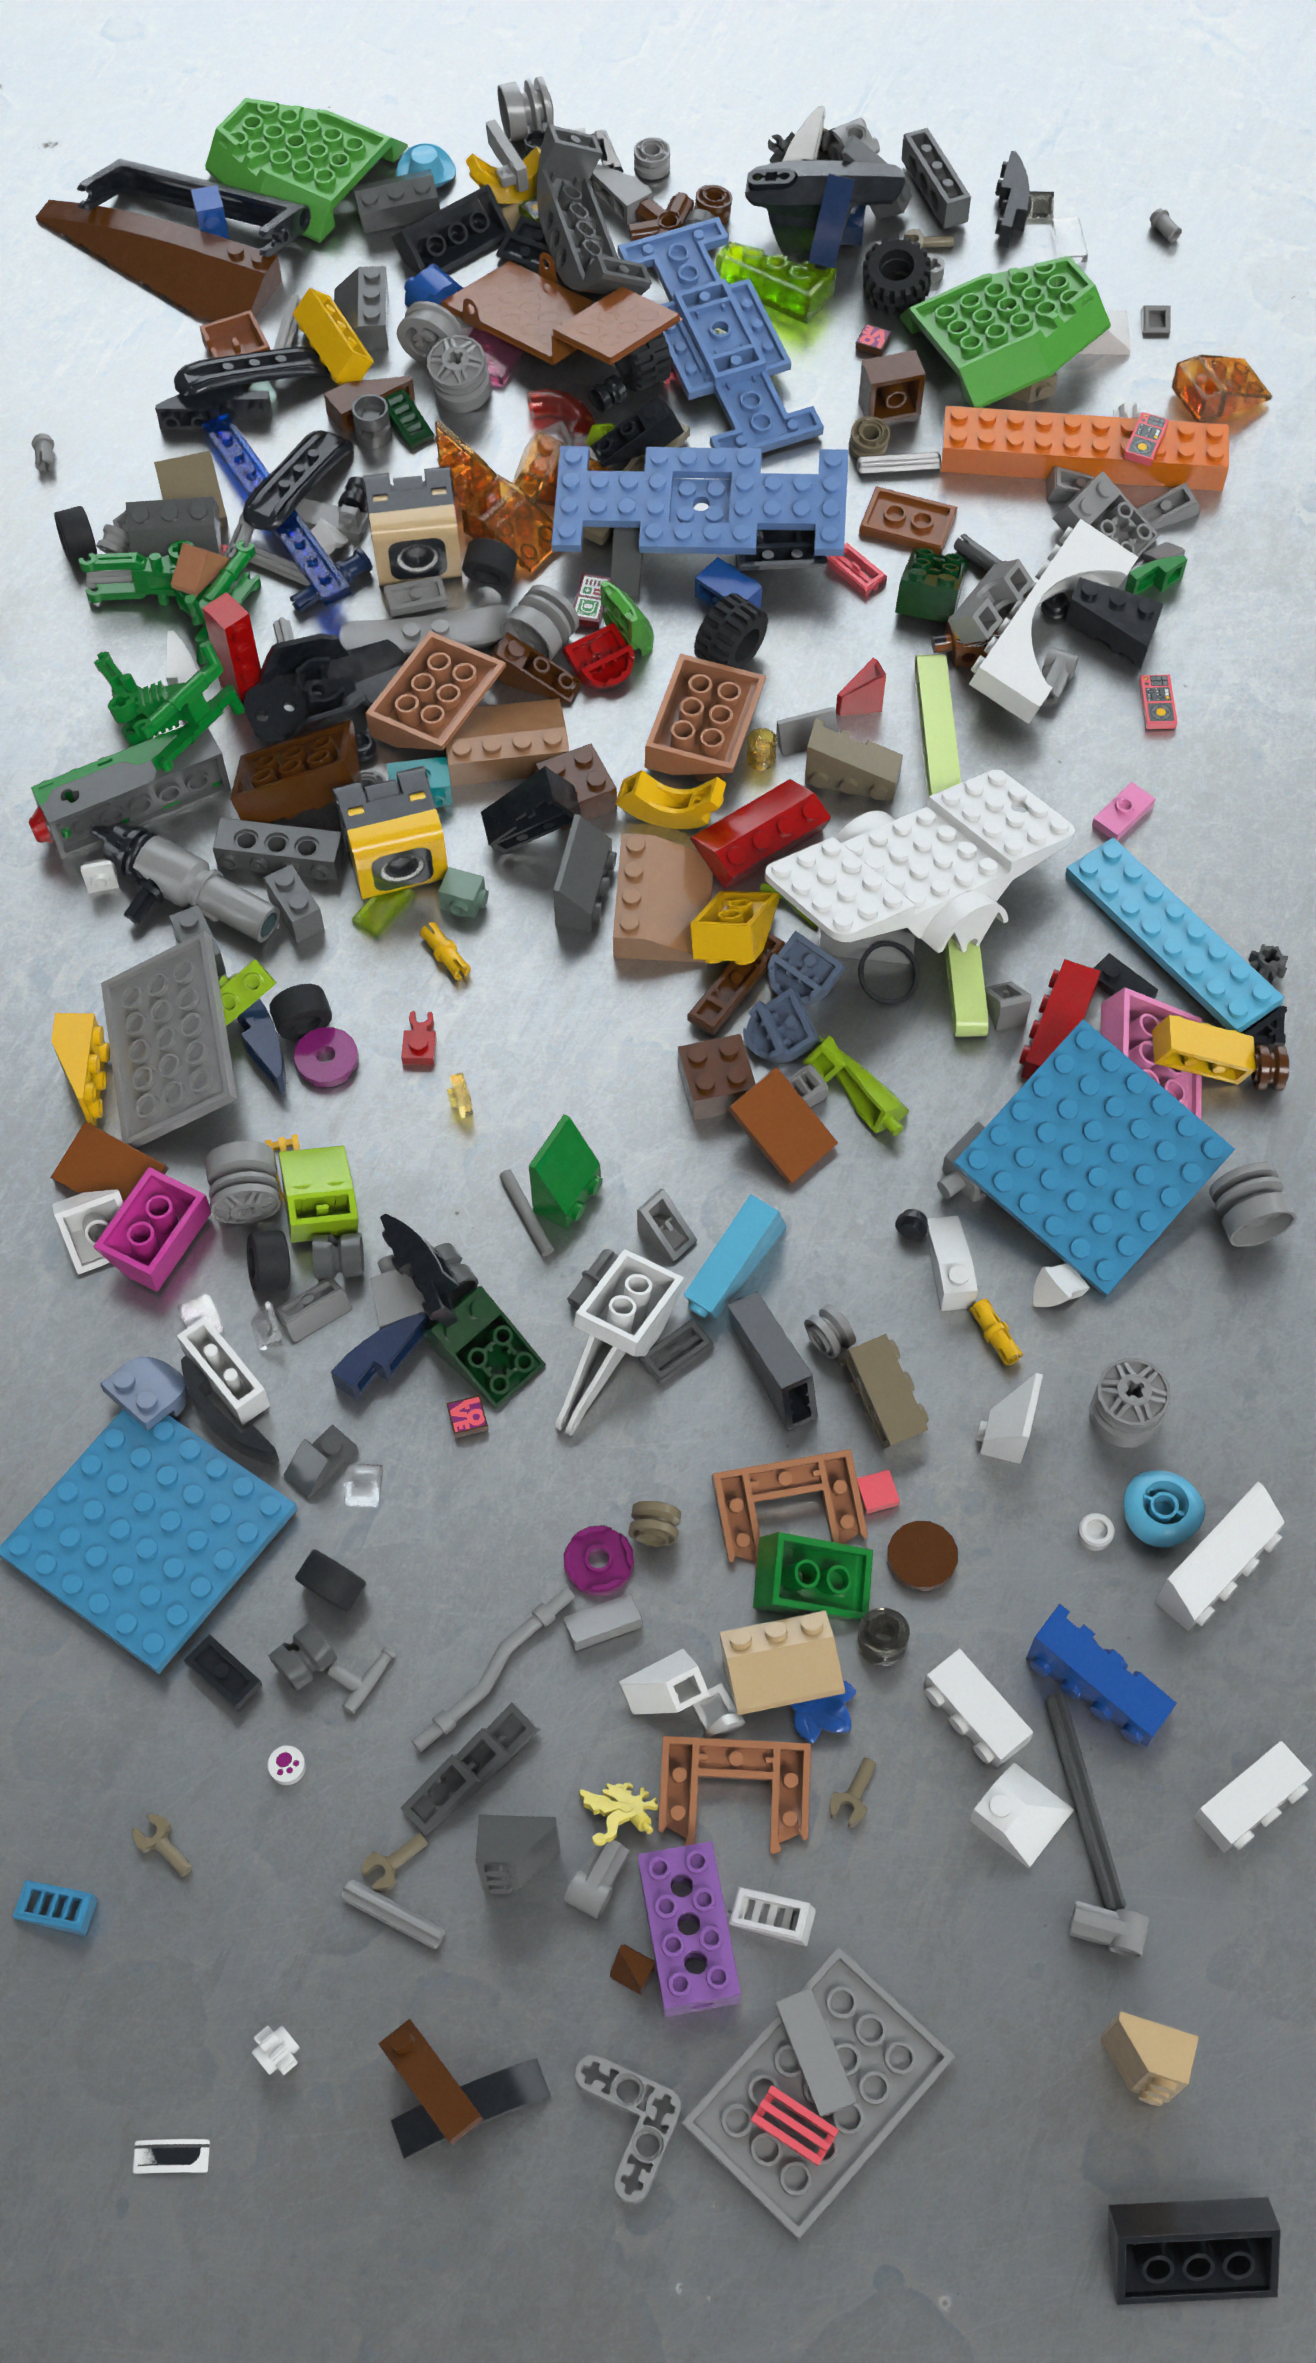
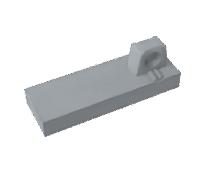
(513, 169)
(345, 518)

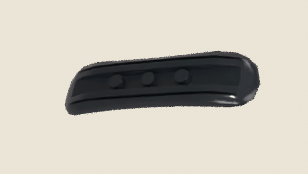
(248, 368)
(293, 479)

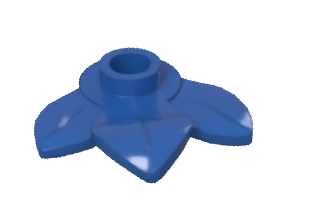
(824, 1714)

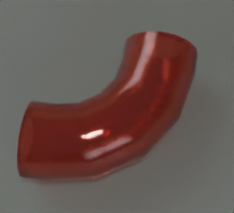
(561, 406)

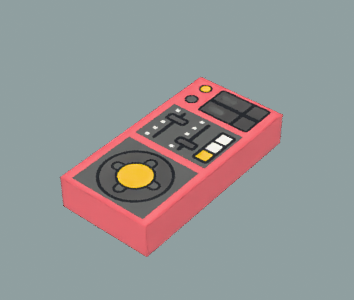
(1146, 439)
(1158, 702)

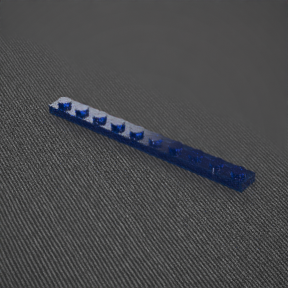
(293, 533)

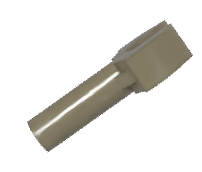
(929, 241)
(853, 1795)
(162, 1845)
(392, 1862)

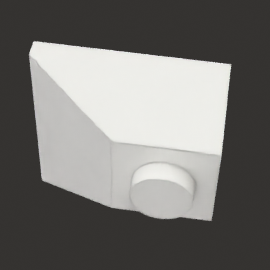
(1115, 339)
(83, 1222)
(1010, 1423)
(1020, 1814)

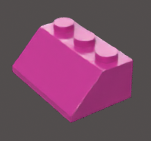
(153, 1228)

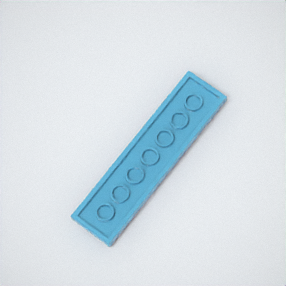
(1174, 936)

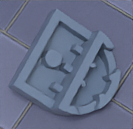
(805, 969)
(780, 1029)
(147, 1390)

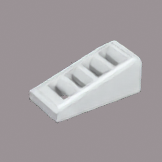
(804, 1923)

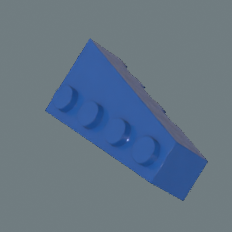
(1099, 1678)

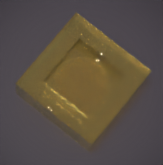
(459, 1095)

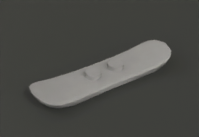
(470, 627)

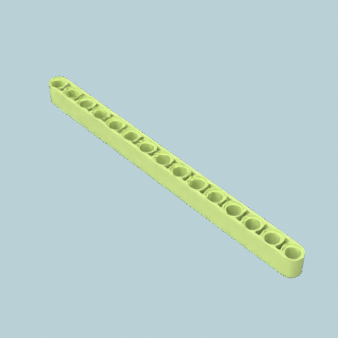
(942, 772)

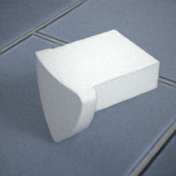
(328, 536)
(1058, 1285)
(718, 1714)

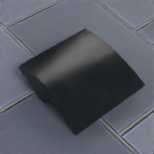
(524, 244)

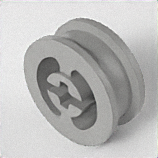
(423, 327)

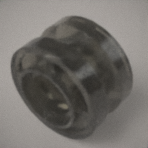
(883, 1651)

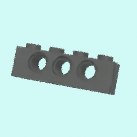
(936, 178)
(257, 846)

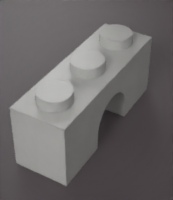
(978, 614)

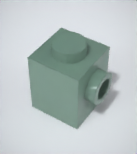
(462, 893)

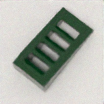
(399, 404)

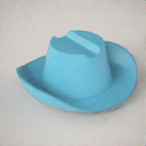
(425, 157)
(1163, 1508)

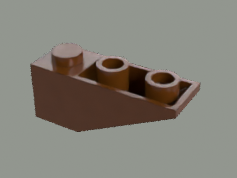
(533, 672)

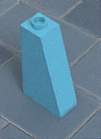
(735, 1257)

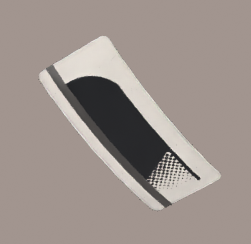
(171, 2156)

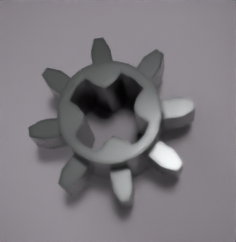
(1269, 962)

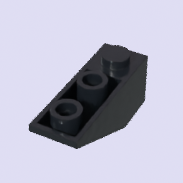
(648, 427)

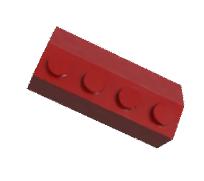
(761, 831)

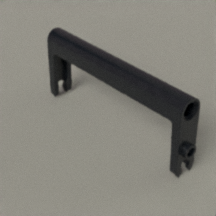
(276, 216)

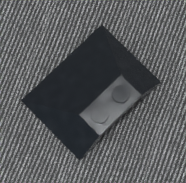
(782, 551)

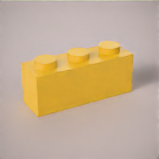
(1203, 1049)

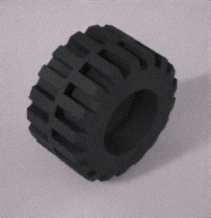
(891, 257)
(646, 364)
(731, 632)

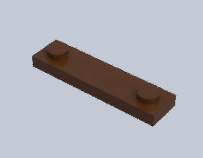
(731, 989)

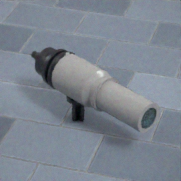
(184, 880)

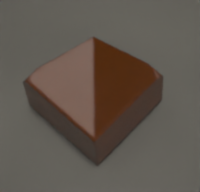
(632, 1969)

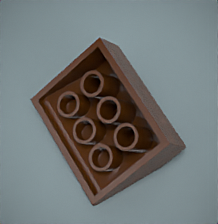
(295, 774)

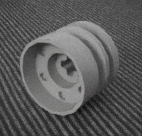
(524, 109)
(459, 373)
(542, 620)
(242, 1182)
(1252, 1204)
(1133, 1417)

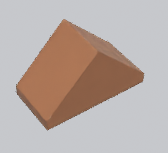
(196, 569)

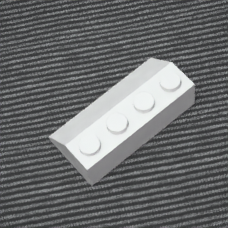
(1221, 1559)

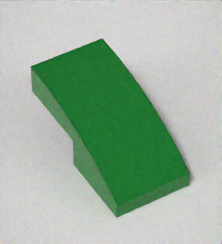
(1160, 573)

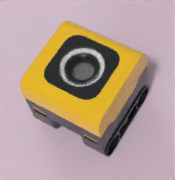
(392, 833)

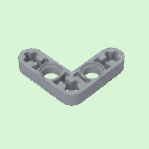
(643, 2109)

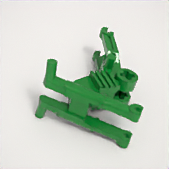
(155, 575)
(162, 706)

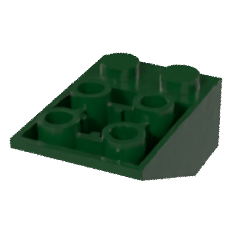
(931, 585)
(485, 1347)

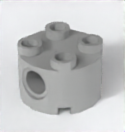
(837, 137)

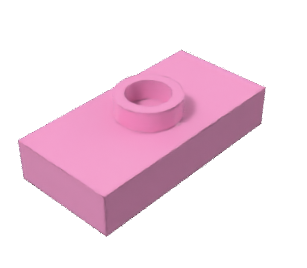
(1123, 811)

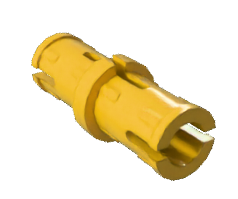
(445, 951)
(996, 1332)

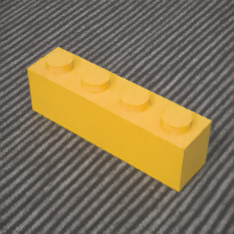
(332, 337)

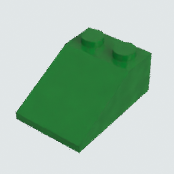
(563, 1175)
(812, 1576)

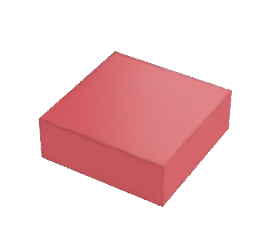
(877, 1492)

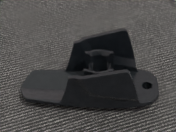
(796, 190)
(319, 682)

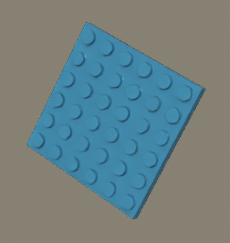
(1093, 1157)
(147, 1534)

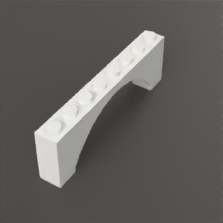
(1010, 669)

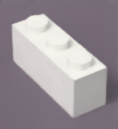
(224, 1369)
(977, 1709)
(1254, 1798)

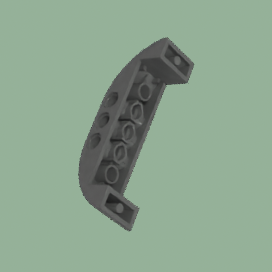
(574, 219)

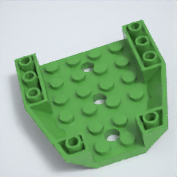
(261, 153)
(1002, 351)

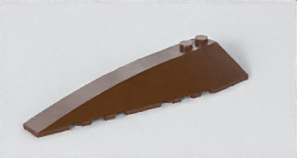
(183, 263)

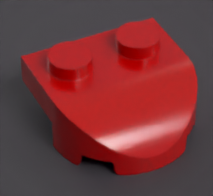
(601, 658)

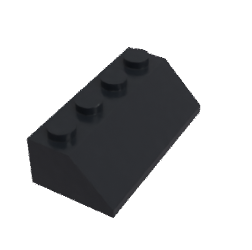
(453, 232)
(1194, 2250)

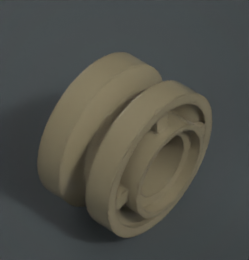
(869, 437)
(654, 1523)

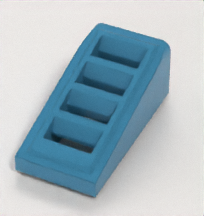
(82, 1917)

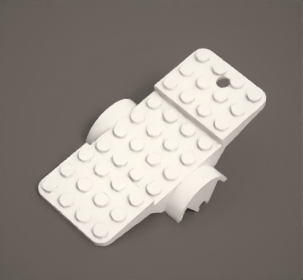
(927, 869)

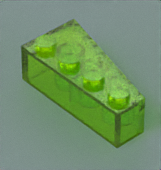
(780, 284)

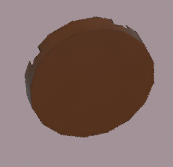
(922, 1555)

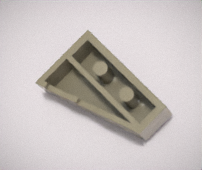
(851, 766)
(885, 1390)

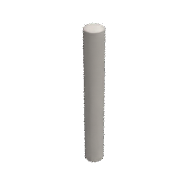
(526, 1212)

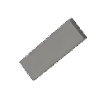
(815, 2053)

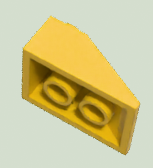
(733, 927)

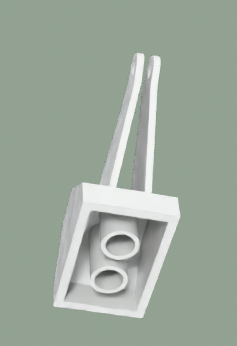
(626, 1312)

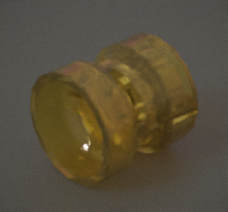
(761, 749)

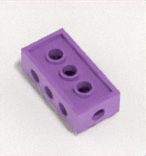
(672, 1950)

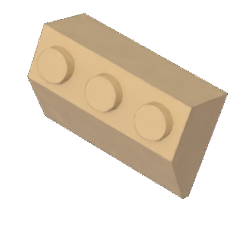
(781, 1662)
(1150, 2056)

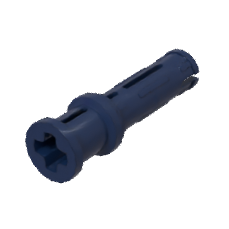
(348, 568)

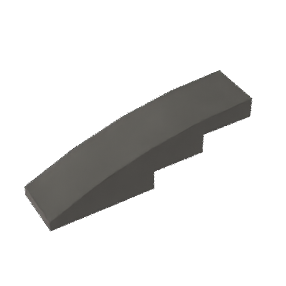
(469, 1769)

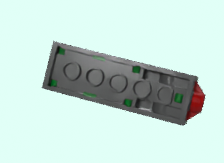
(125, 791)

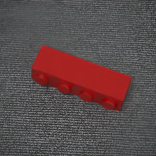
(234, 643)
(1061, 1012)

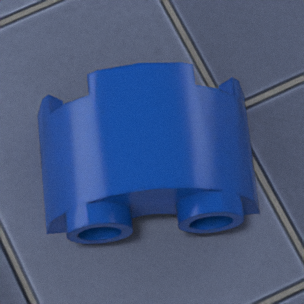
(430, 285)

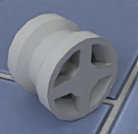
(113, 540)

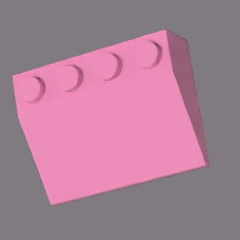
(1128, 1025)

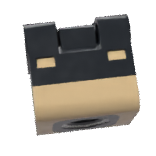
(413, 526)

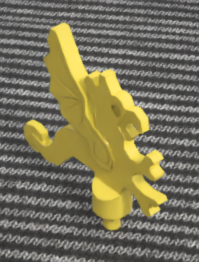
(622, 1809)

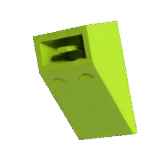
(318, 1193)

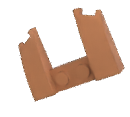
(741, 1488)
(779, 1762)

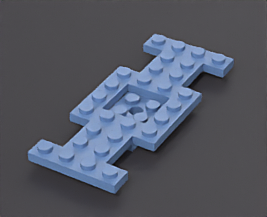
(734, 362)
(732, 486)

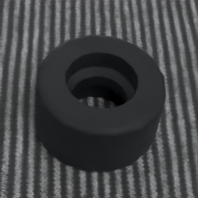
(75, 533)
(489, 562)
(300, 1010)
(268, 1261)
(330, 1580)

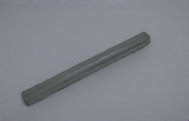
(1085, 1802)

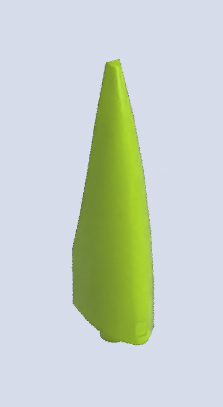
(871, 1097)

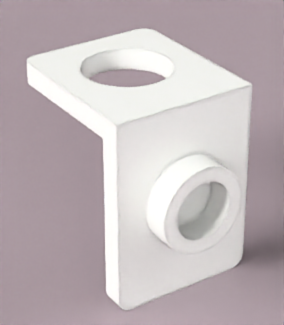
(99, 875)

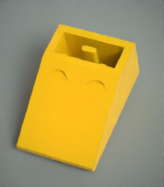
(82, 1056)

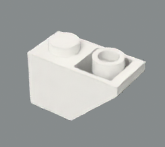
(665, 1686)

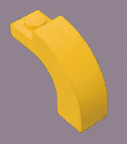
(485, 174)
(668, 806)

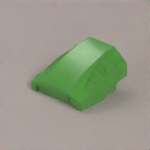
(627, 617)

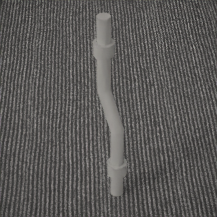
(446, 1721)

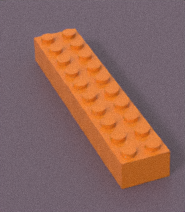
(1034, 442)

